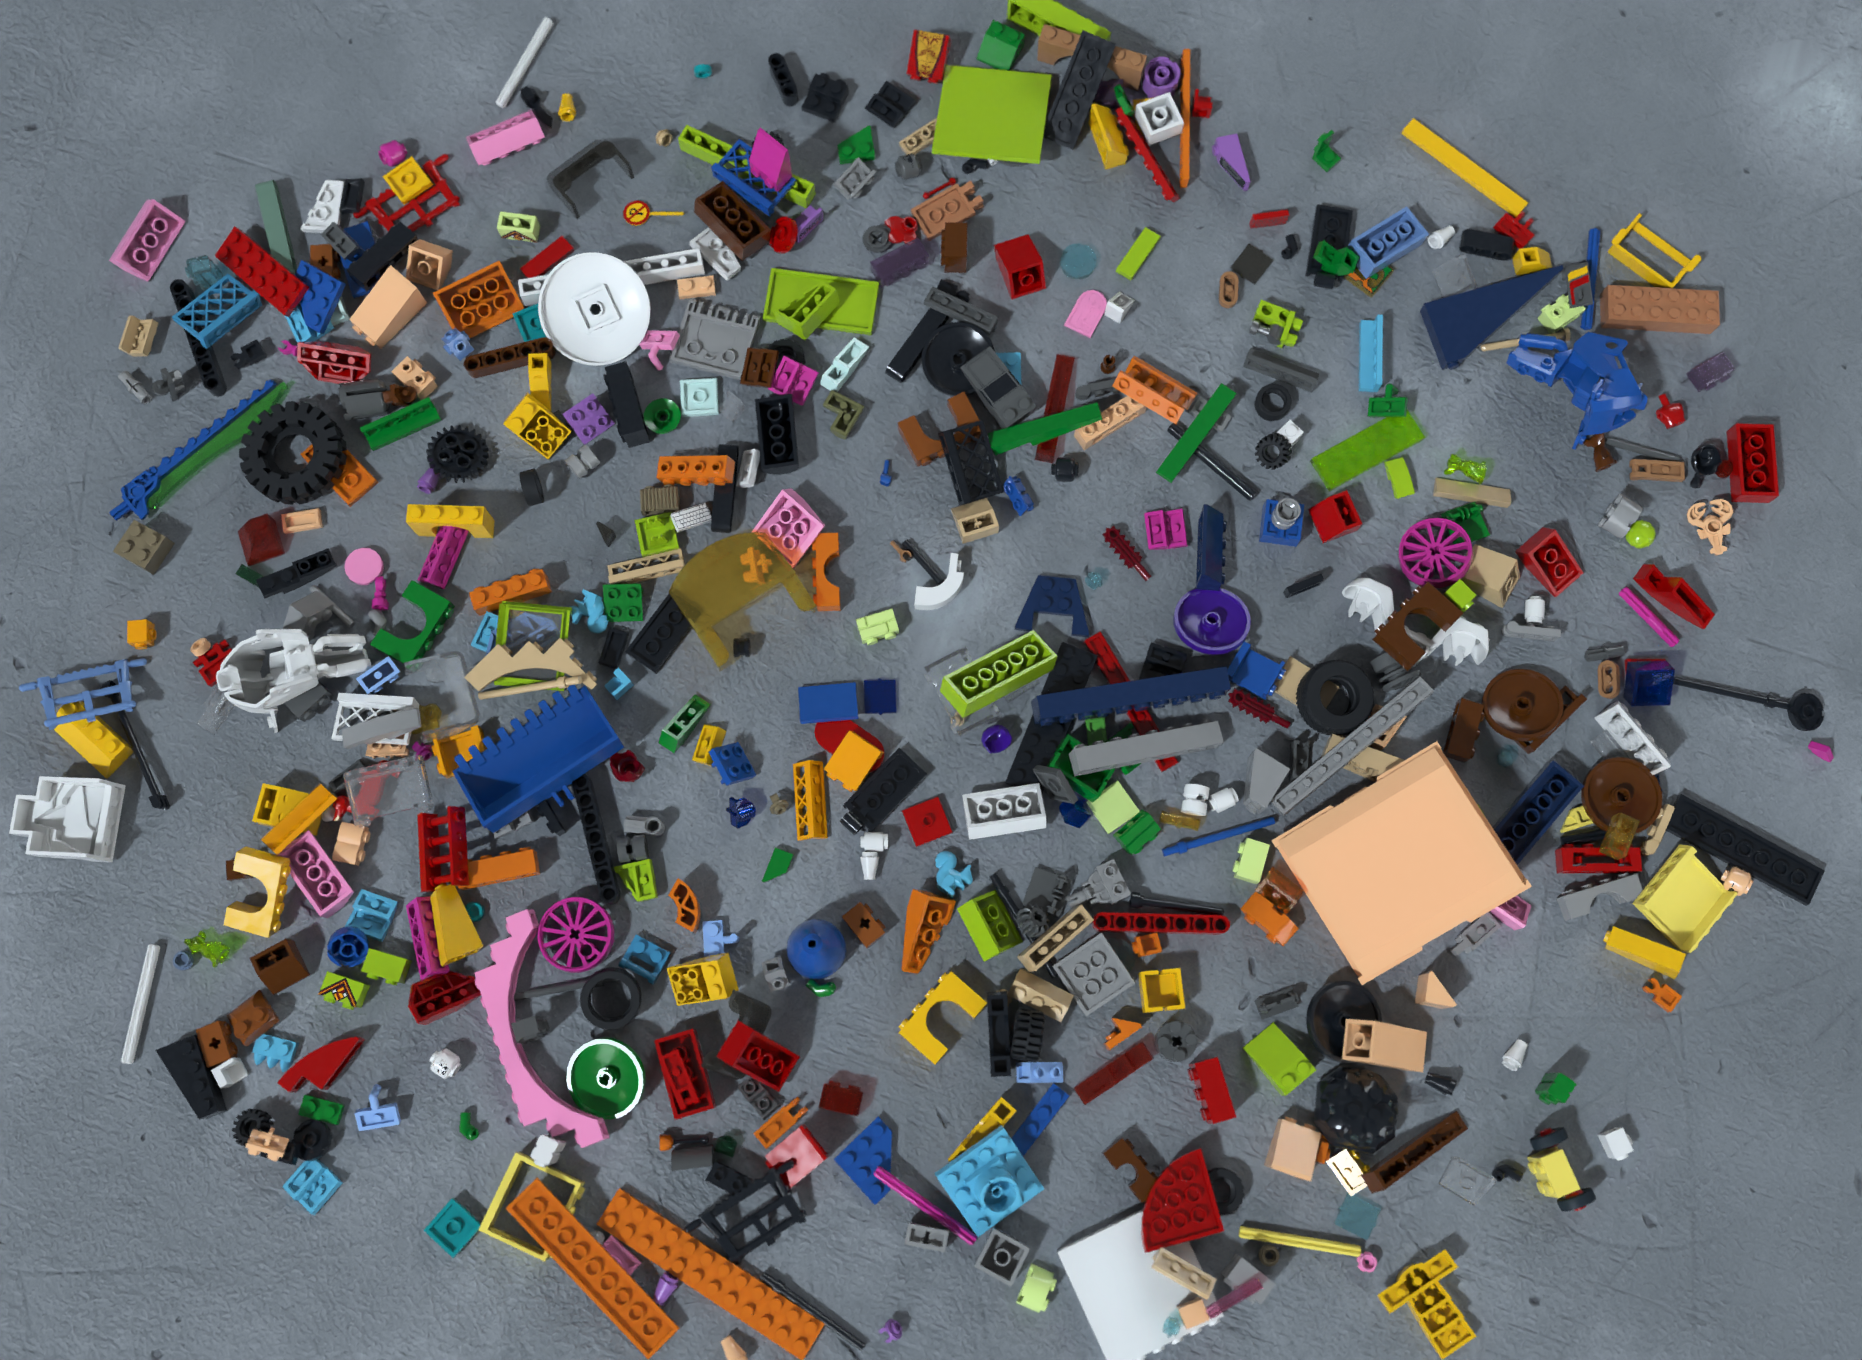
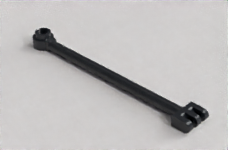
(157, 800)

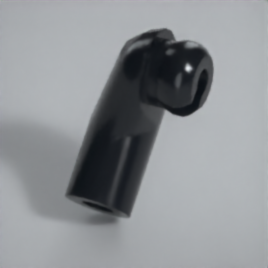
(972, 164)
(1506, 1171)

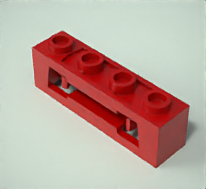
(1565, 860)

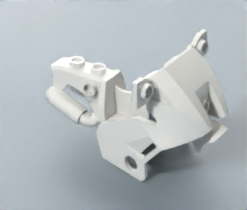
(291, 669)

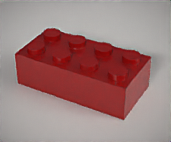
(1754, 463)
(692, 1055)
(758, 1056)

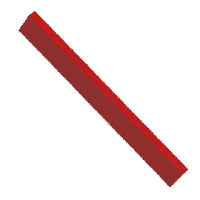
(1115, 674)

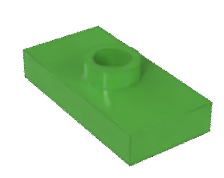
(1096, 730)

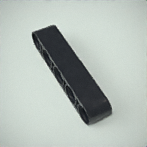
(912, 348)
(724, 495)

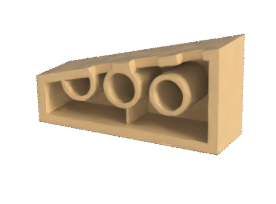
(1368, 763)

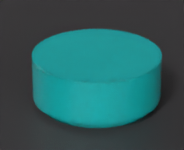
(702, 71)
(475, 910)

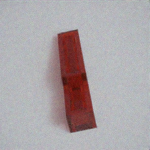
(1056, 402)

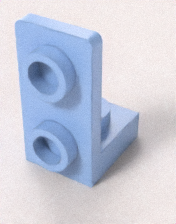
(1039, 1072)

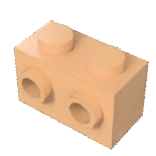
(412, 375)

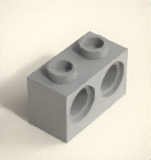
(926, 1236)

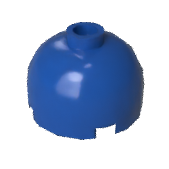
(347, 946)

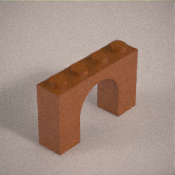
(926, 449)

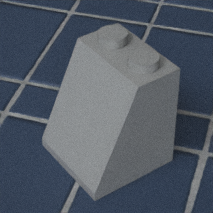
(1262, 780)

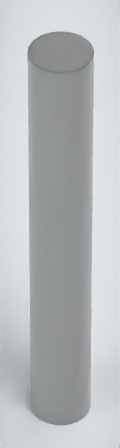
(336, 610)

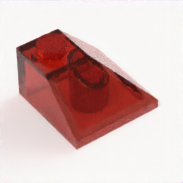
(260, 540)

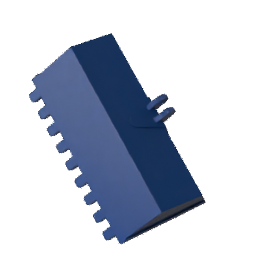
(536, 758)

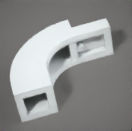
(936, 597)

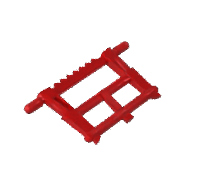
(440, 186)

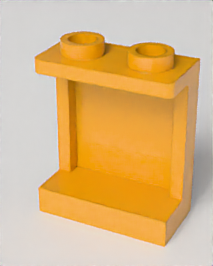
(451, 746)
(852, 761)

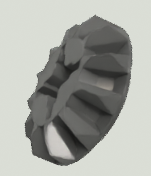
(876, 231)

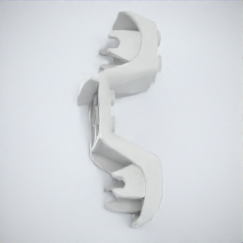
(1459, 640)

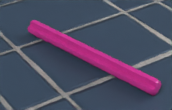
(925, 1205)

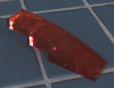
(1113, 1073)

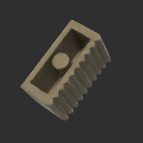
(659, 500)

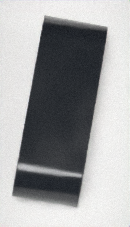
(782, 72)
(1486, 244)

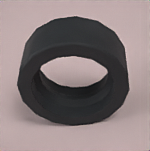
(1276, 389)
(531, 487)

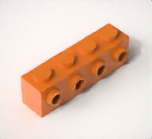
(695, 470)
(516, 588)
(502, 868)

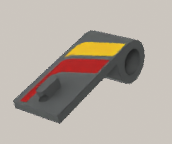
(1578, 284)

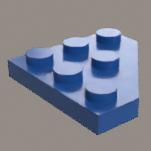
(321, 297)
(864, 1155)

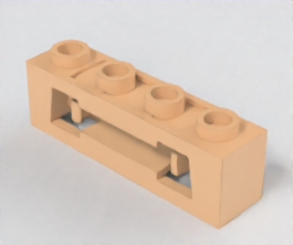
(1112, 420)

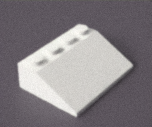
(1632, 737)

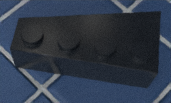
(196, 1081)

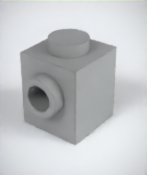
(775, 974)

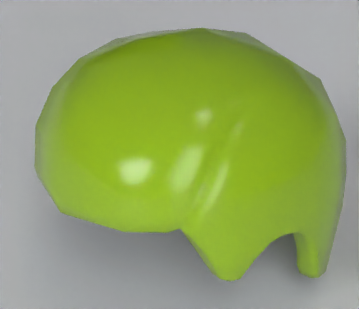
(1641, 534)

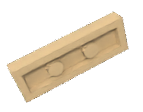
(1183, 1273)

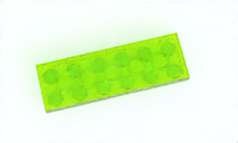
(1366, 450)

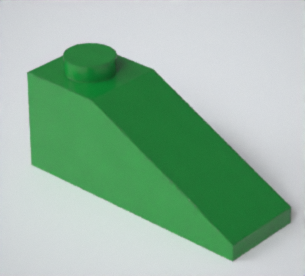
(683, 723)

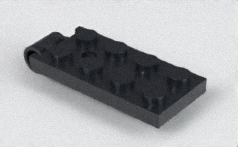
(1333, 227)
(887, 787)

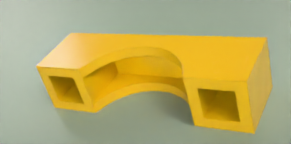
(994, 1118)

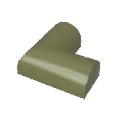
(847, 411)

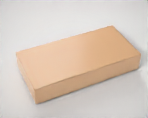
(301, 521)

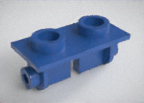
(1013, 488)

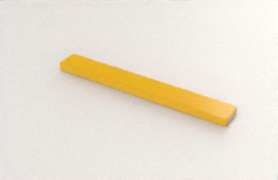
(1464, 168)

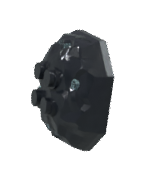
(1356, 1110)

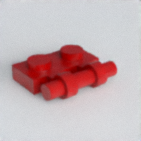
(210, 669)

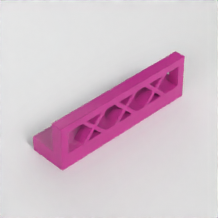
(446, 556)
(425, 938)

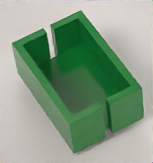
(1085, 785)

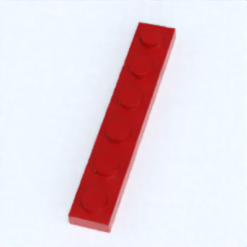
(1150, 160)

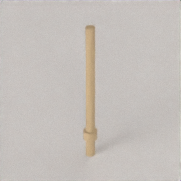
(561, 682)

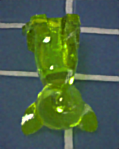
(1470, 468)
(212, 950)

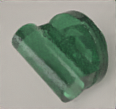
(726, 1145)

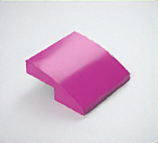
(793, 379)
(1166, 529)

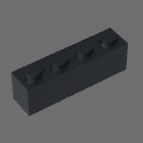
(386, 252)

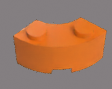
(687, 906)
(1264, 915)

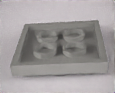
(1094, 974)

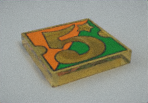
(1371, 284)

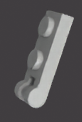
(1529, 631)

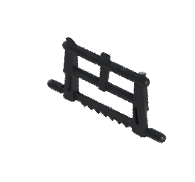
(723, 1237)

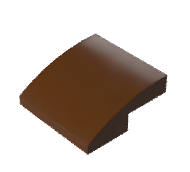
(759, 367)

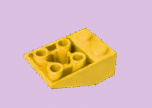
(537, 425)
(276, 803)
(703, 979)

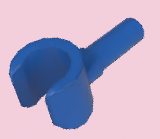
(884, 478)

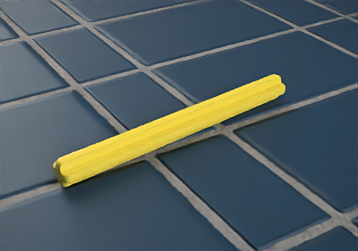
(1299, 1241)

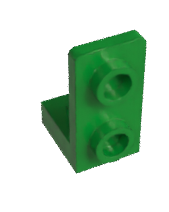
(1323, 154)

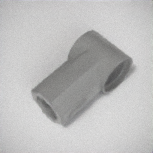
(642, 825)

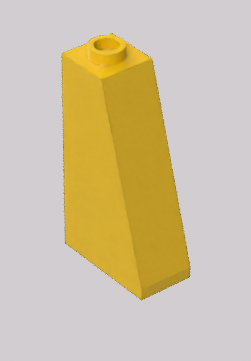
(453, 926)
(1645, 952)

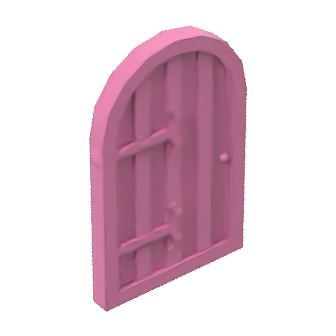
(1087, 313)

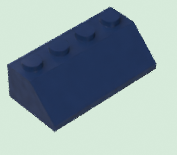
(1210, 548)

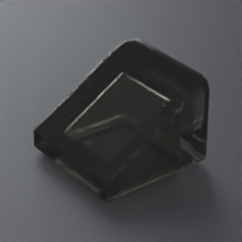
(607, 534)

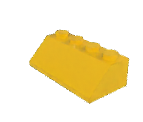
(94, 740)

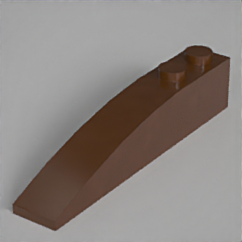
(1413, 1153)

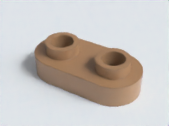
(1228, 291)
(1607, 680)

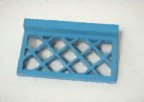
(227, 317)

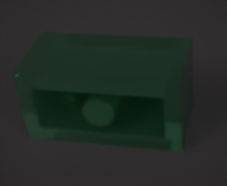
(248, 574)

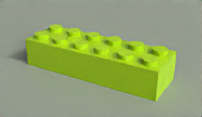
(1036, 13)
(998, 673)

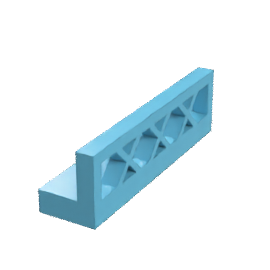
(1370, 354)

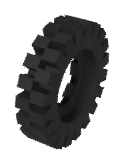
(261, 445)

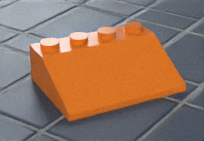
(479, 300)

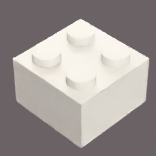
(1159, 118)

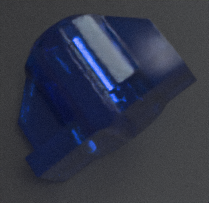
(740, 811)

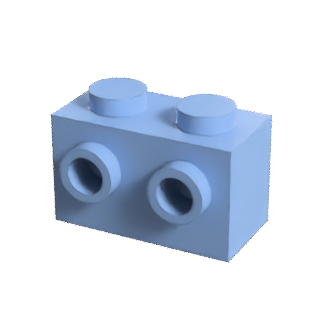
(377, 675)

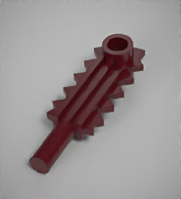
(1126, 552)
(1257, 709)

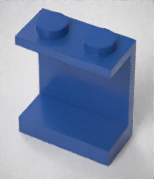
(1255, 672)

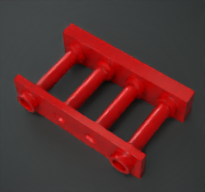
(430, 852)

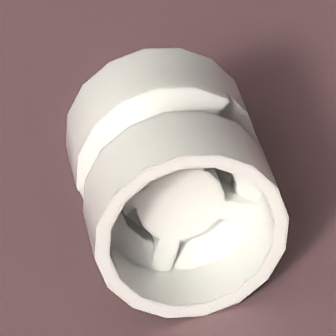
(1195, 799)

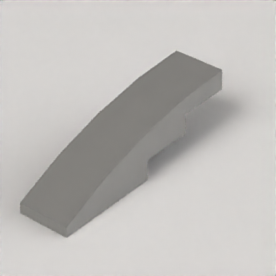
(381, 727)

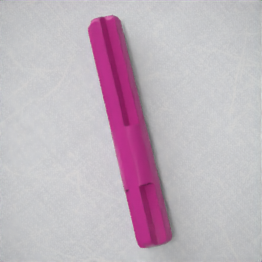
(1649, 617)

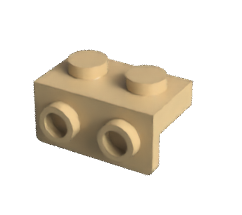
(138, 336)

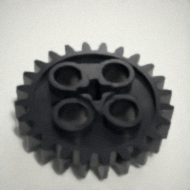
(457, 453)

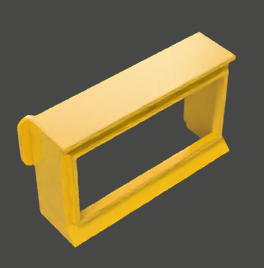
(1641, 268)

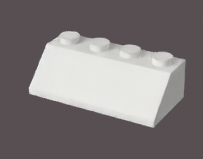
(1004, 811)

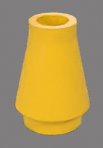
(567, 110)

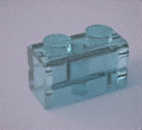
(203, 272)

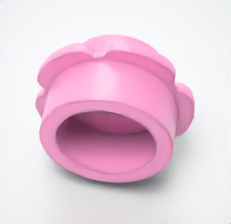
(1370, 1267)

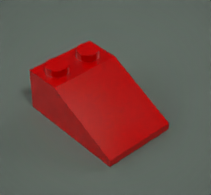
(1549, 560)

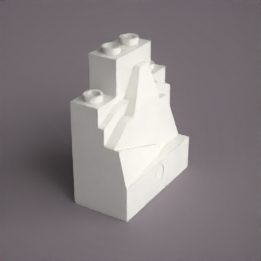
(70, 818)

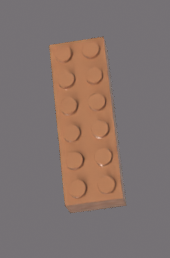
(1659, 309)

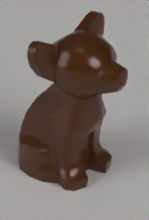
(1602, 455)

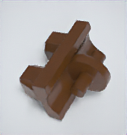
(400, 395)

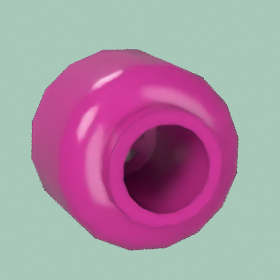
(392, 153)

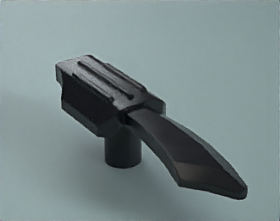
(533, 101)

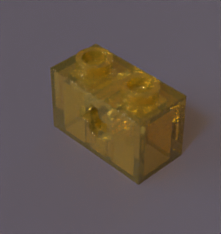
(1619, 836)

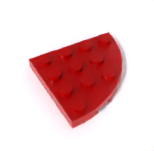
(1180, 1205)

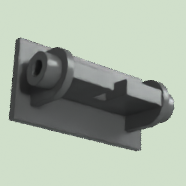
(1277, 1003)

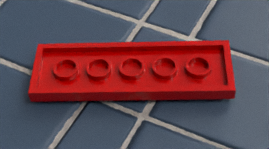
(261, 271)

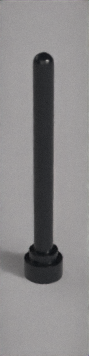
(1138, 900)

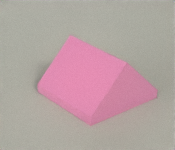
(1513, 913)

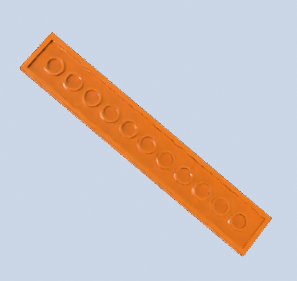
(710, 1274)

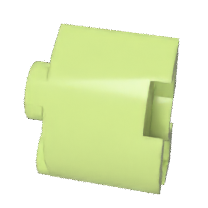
(1036, 1288)

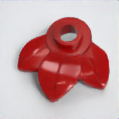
(899, 229)

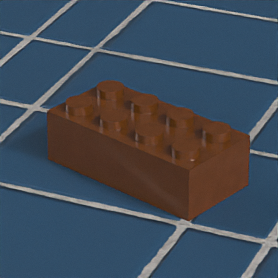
(732, 220)

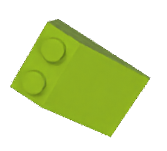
(1279, 1059)

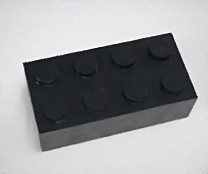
(626, 405)

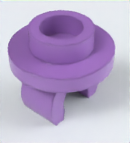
(893, 1329)

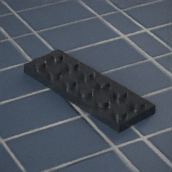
(1078, 89)

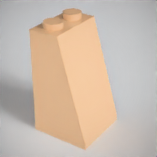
(387, 308)
(1384, 1045)

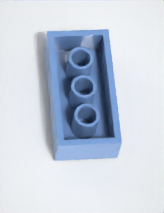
(1387, 242)

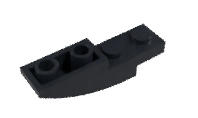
(297, 575)

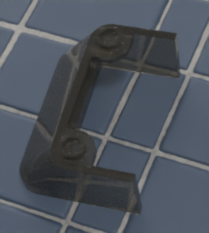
(561, 178)

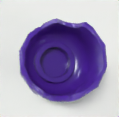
(996, 738)

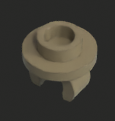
(778, 806)

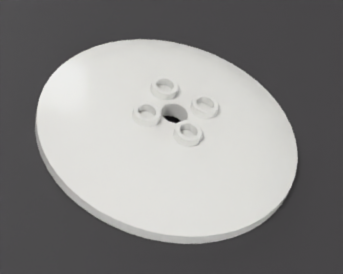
(567, 304)

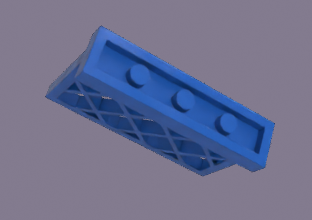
(741, 186)

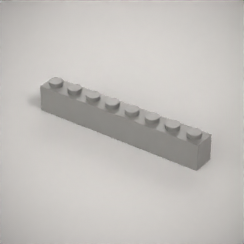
(1145, 748)

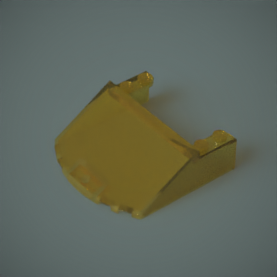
(729, 578)

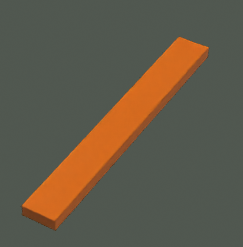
(1185, 114)

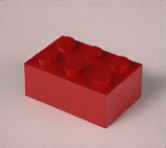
(1211, 1090)

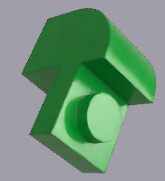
(1335, 261)

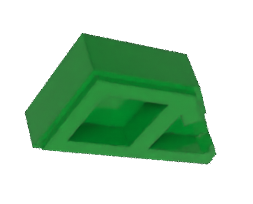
(1124, 101)

